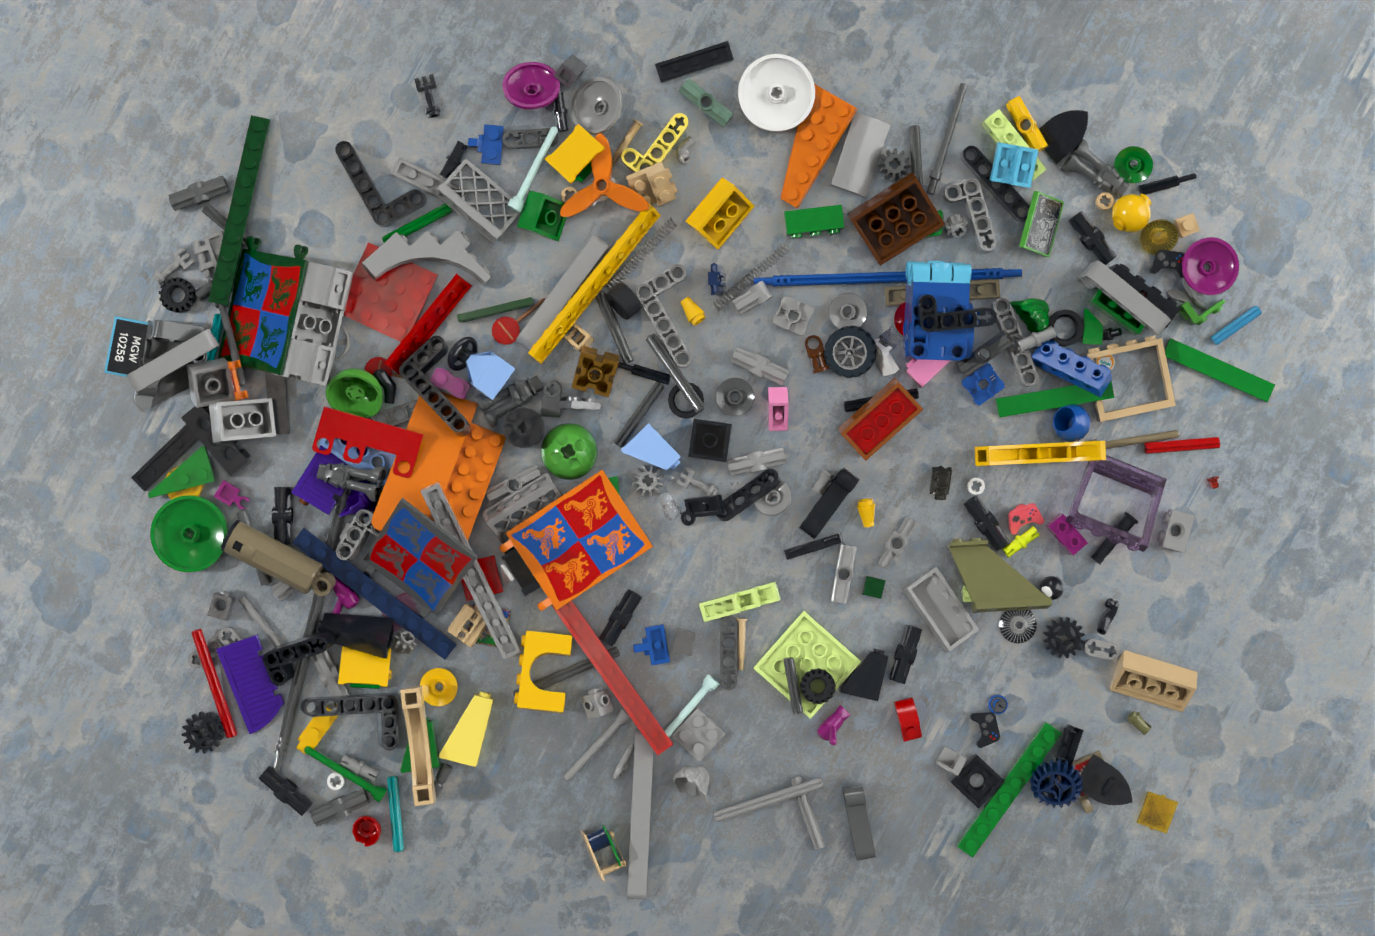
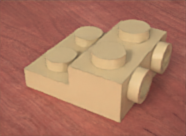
(653, 184)

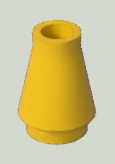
(693, 312)
(866, 511)

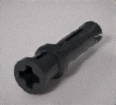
(1106, 547)

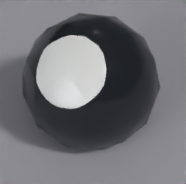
(1052, 587)

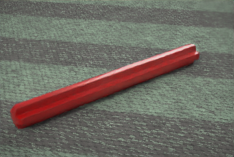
(214, 683)

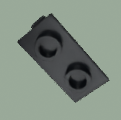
(1069, 744)

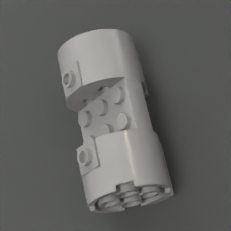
(317, 324)

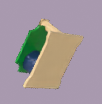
(598, 840)

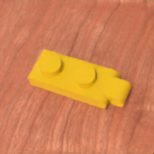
(315, 731)

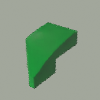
(1092, 329)

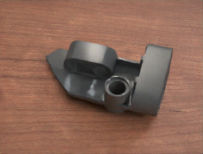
(161, 338)

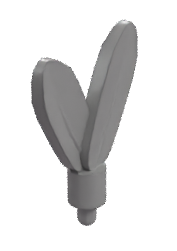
(1190, 295)

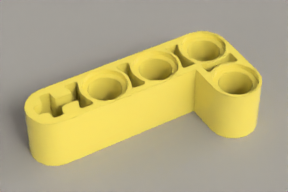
(659, 143)

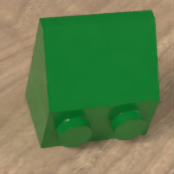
(542, 216)

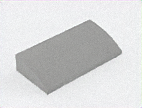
(860, 154)
(940, 609)

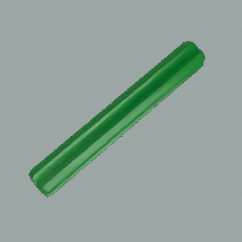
(421, 222)

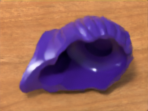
(358, 501)

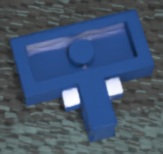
(489, 144)
(654, 645)

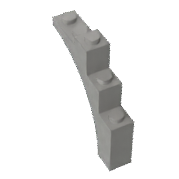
(425, 248)

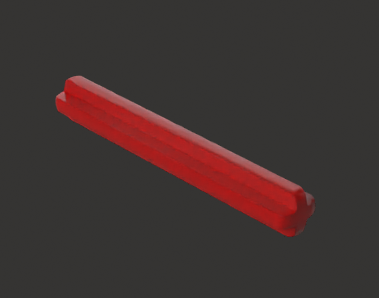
(1182, 445)

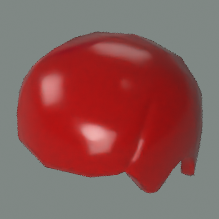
(366, 830)

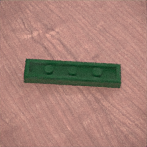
(494, 310)

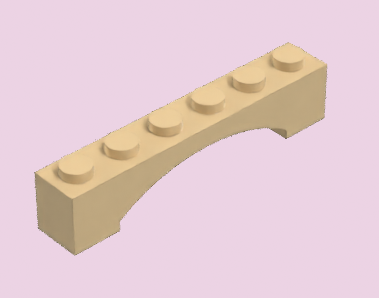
(419, 747)

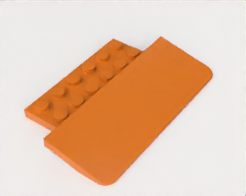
(456, 462)

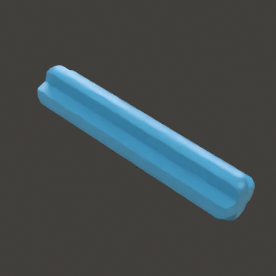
(1236, 325)

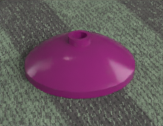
(531, 85)
(1222, 265)

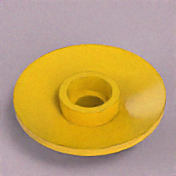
(439, 697)

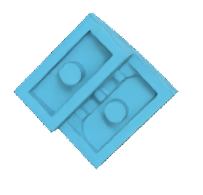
(1014, 164)

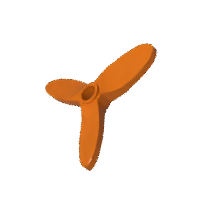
(602, 171)

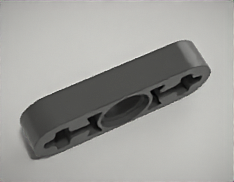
(544, 132)

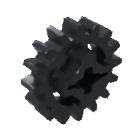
(1065, 628)
(200, 740)

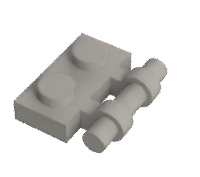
(213, 245)

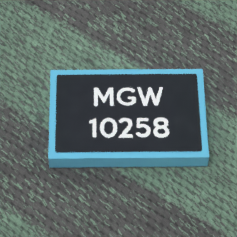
(125, 346)

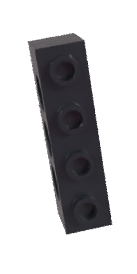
(232, 466)

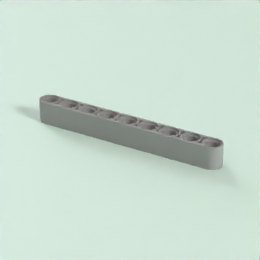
(640, 818)

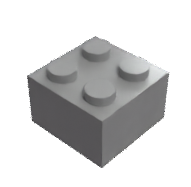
(210, 382)

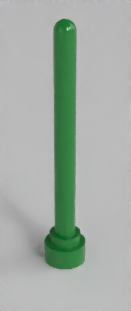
(377, 792)

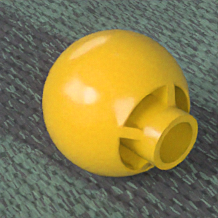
(1131, 212)

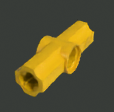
(1020, 114)

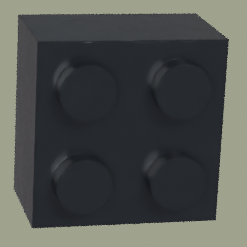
(710, 440)

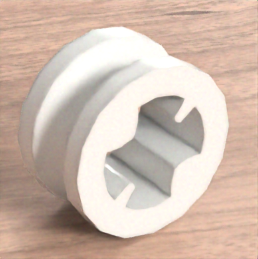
(981, 488)
(339, 785)

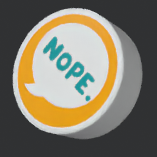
(1108, 361)

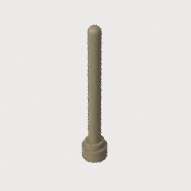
(1140, 439)

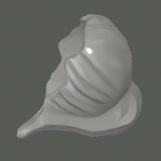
(693, 781)

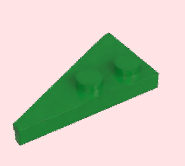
(191, 473)

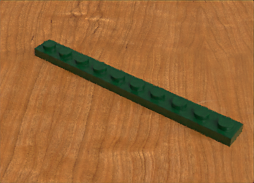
(239, 210)

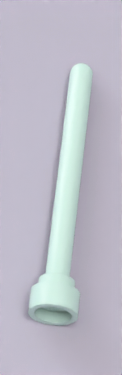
(517, 201)
(708, 685)

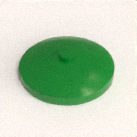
(188, 533)

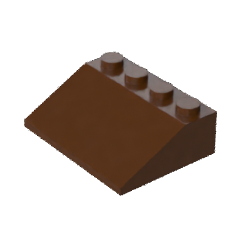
(896, 218)

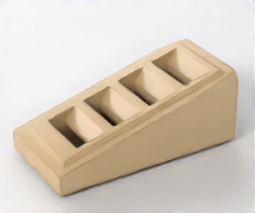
(587, 341)

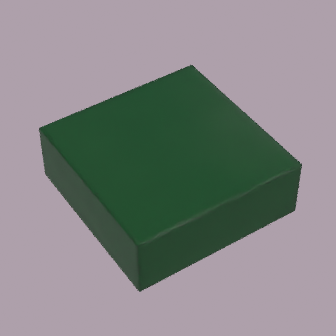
(873, 587)

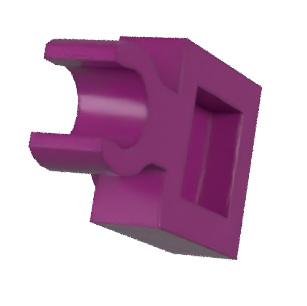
(229, 494)

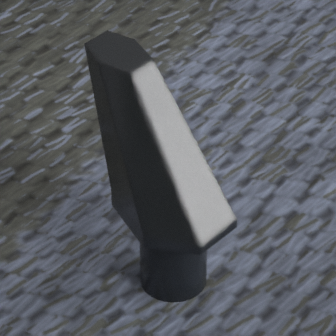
(1109, 333)

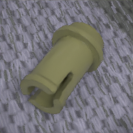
(1135, 719)

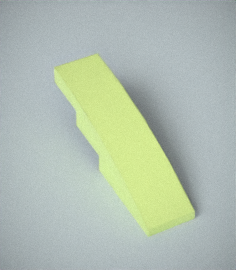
(739, 601)

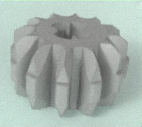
(651, 475)

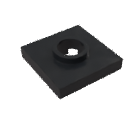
(990, 784)

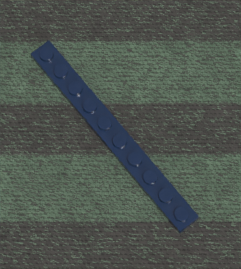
(374, 593)

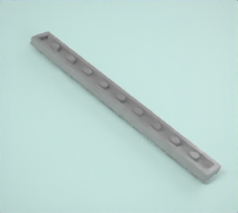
(474, 577)

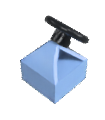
(484, 370)

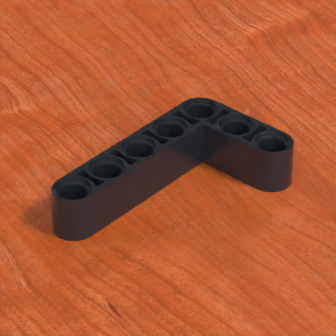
(371, 190)
(430, 390)
(359, 708)

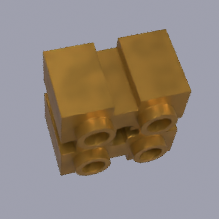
(586, 378)

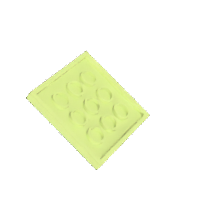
(811, 649)

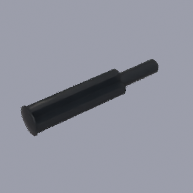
(1164, 183)
(646, 373)

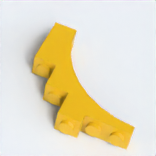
(1040, 453)

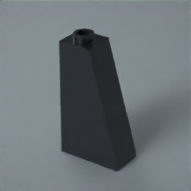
(360, 633)

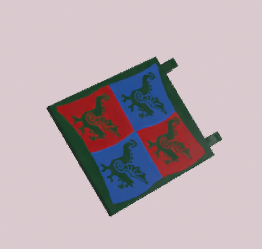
(265, 306)

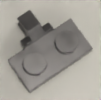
(573, 403)

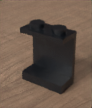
(520, 571)

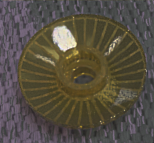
(1165, 241)

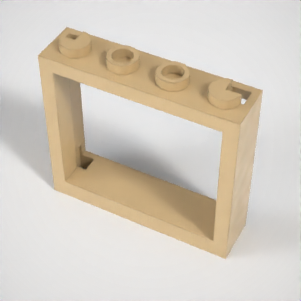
(1137, 409)

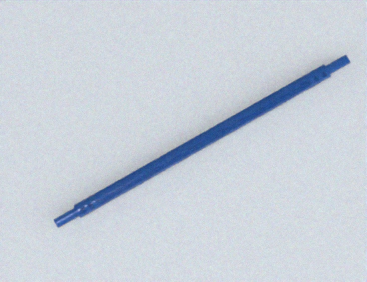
(875, 277)

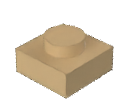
(1186, 225)

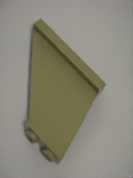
(992, 581)

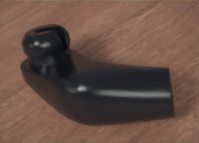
(388, 385)
(1107, 616)

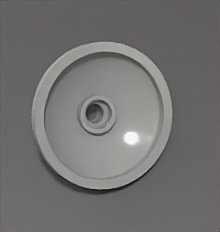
(589, 101)

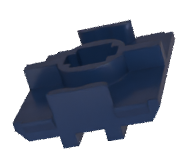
(716, 279)

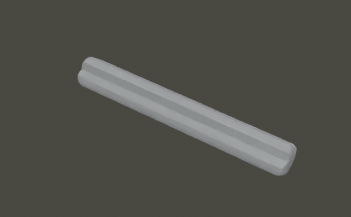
(809, 817)

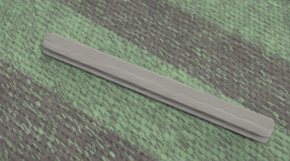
(769, 799)

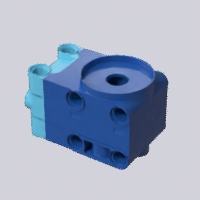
(951, 288)

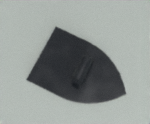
(1064, 133)
(1105, 783)

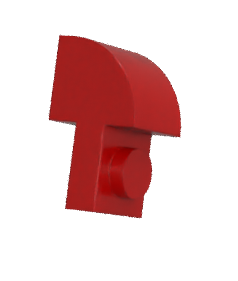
(908, 719)

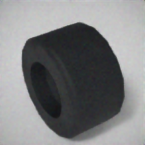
(623, 301)

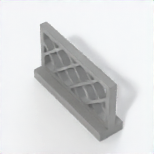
(465, 209)
(519, 501)

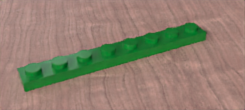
(1009, 789)

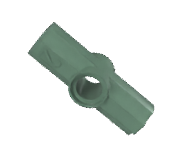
(715, 110)

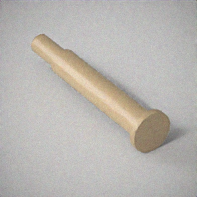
(626, 141)
(741, 642)

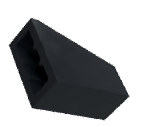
(867, 676)

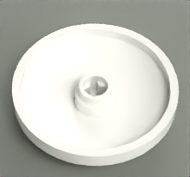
(776, 93)

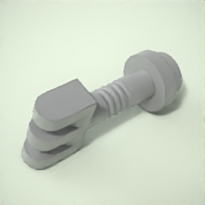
(180, 261)
(689, 479)

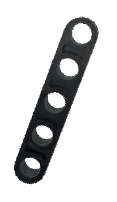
(998, 194)

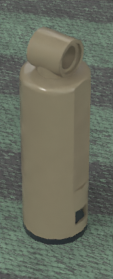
(276, 559)

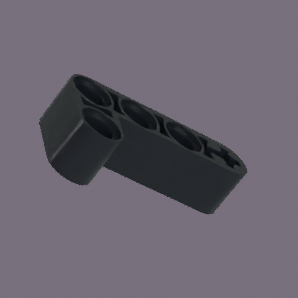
(957, 316)
(829, 502)
(299, 651)

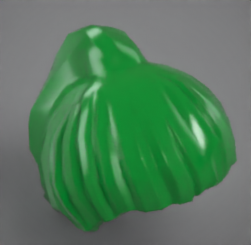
(1033, 313)

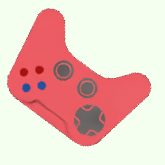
(1023, 515)

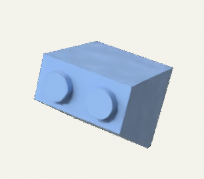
(652, 449)

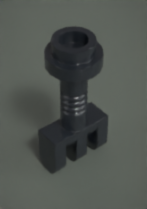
(432, 110)

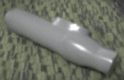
(623, 764)

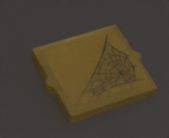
(1157, 812)

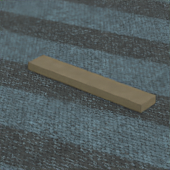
(978, 290)

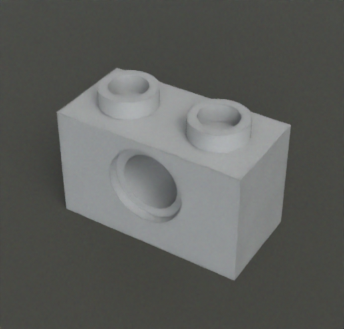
(1184, 522)

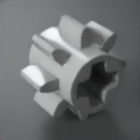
(956, 226)
(404, 642)

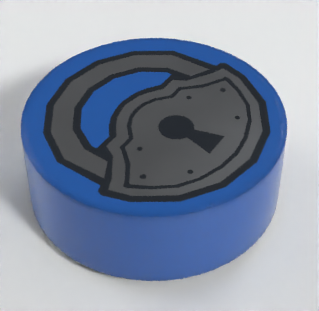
(997, 704)

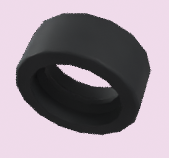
(1078, 322)
(673, 407)

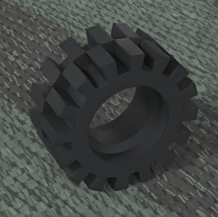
(165, 295)
(829, 686)

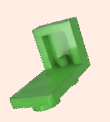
(1189, 314)

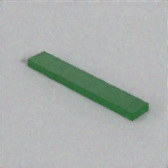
(1218, 370)
(1048, 399)

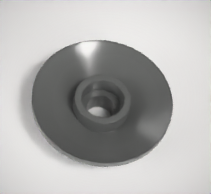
(737, 386)

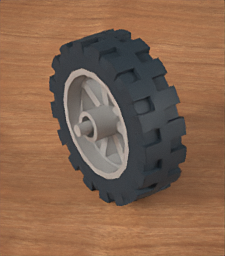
(854, 333)

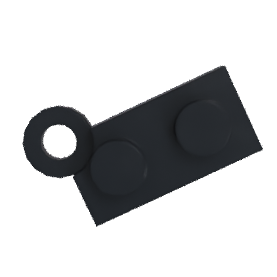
(702, 507)

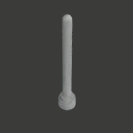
(622, 719)

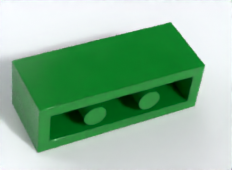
(814, 221)
(1115, 312)

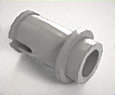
(823, 481)

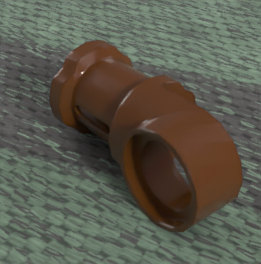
(816, 353)

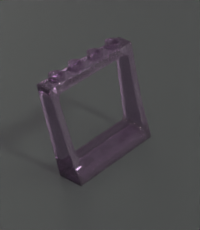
(1130, 476)

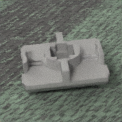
(798, 326)

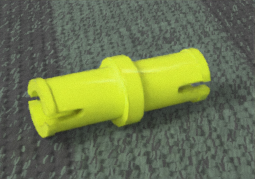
(1020, 541)

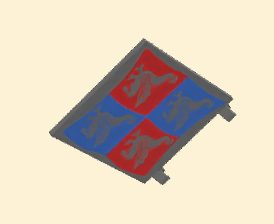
(419, 557)

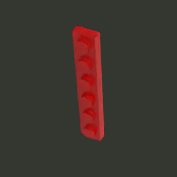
(429, 322)

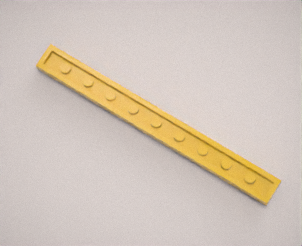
(593, 284)

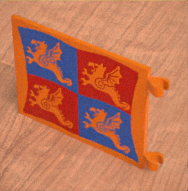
(578, 540)

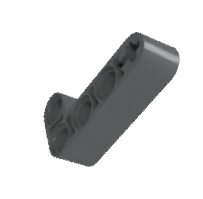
(859, 822)

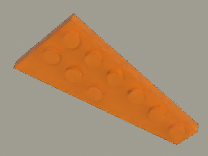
(814, 143)

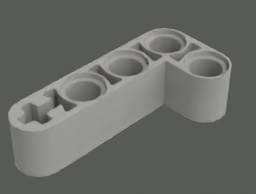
(974, 216)

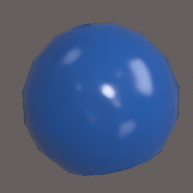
(1071, 422)

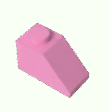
(923, 370)
(778, 408)

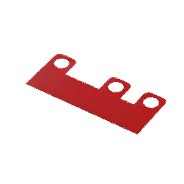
(366, 432)

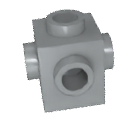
(597, 703)

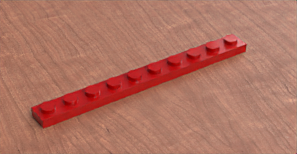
(614, 677)

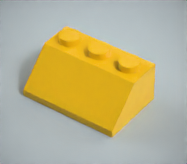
(720, 213)

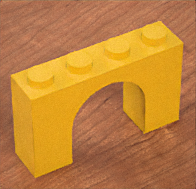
(536, 645)

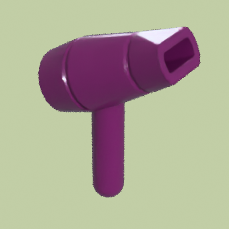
(345, 595)
(831, 725)

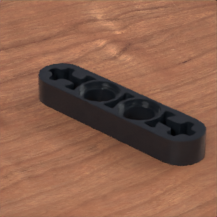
(750, 498)

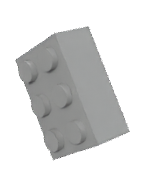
(242, 420)

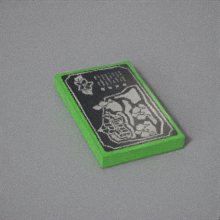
(1041, 224)

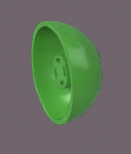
(355, 393)
(581, 445)

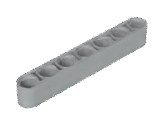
(563, 291)

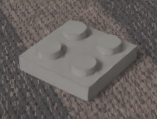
(698, 734)

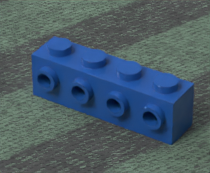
(1072, 367)

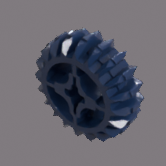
(1064, 777)

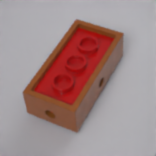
(880, 419)

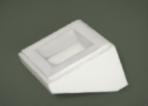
(507, 576)

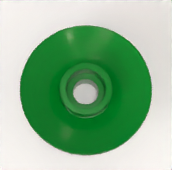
(1130, 172)

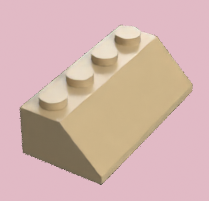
(1154, 681)

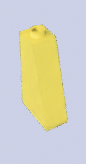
(468, 736)

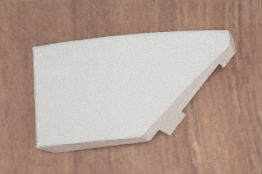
(884, 359)

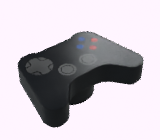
(1167, 260)
(988, 728)

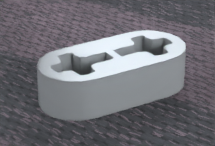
(1100, 653)

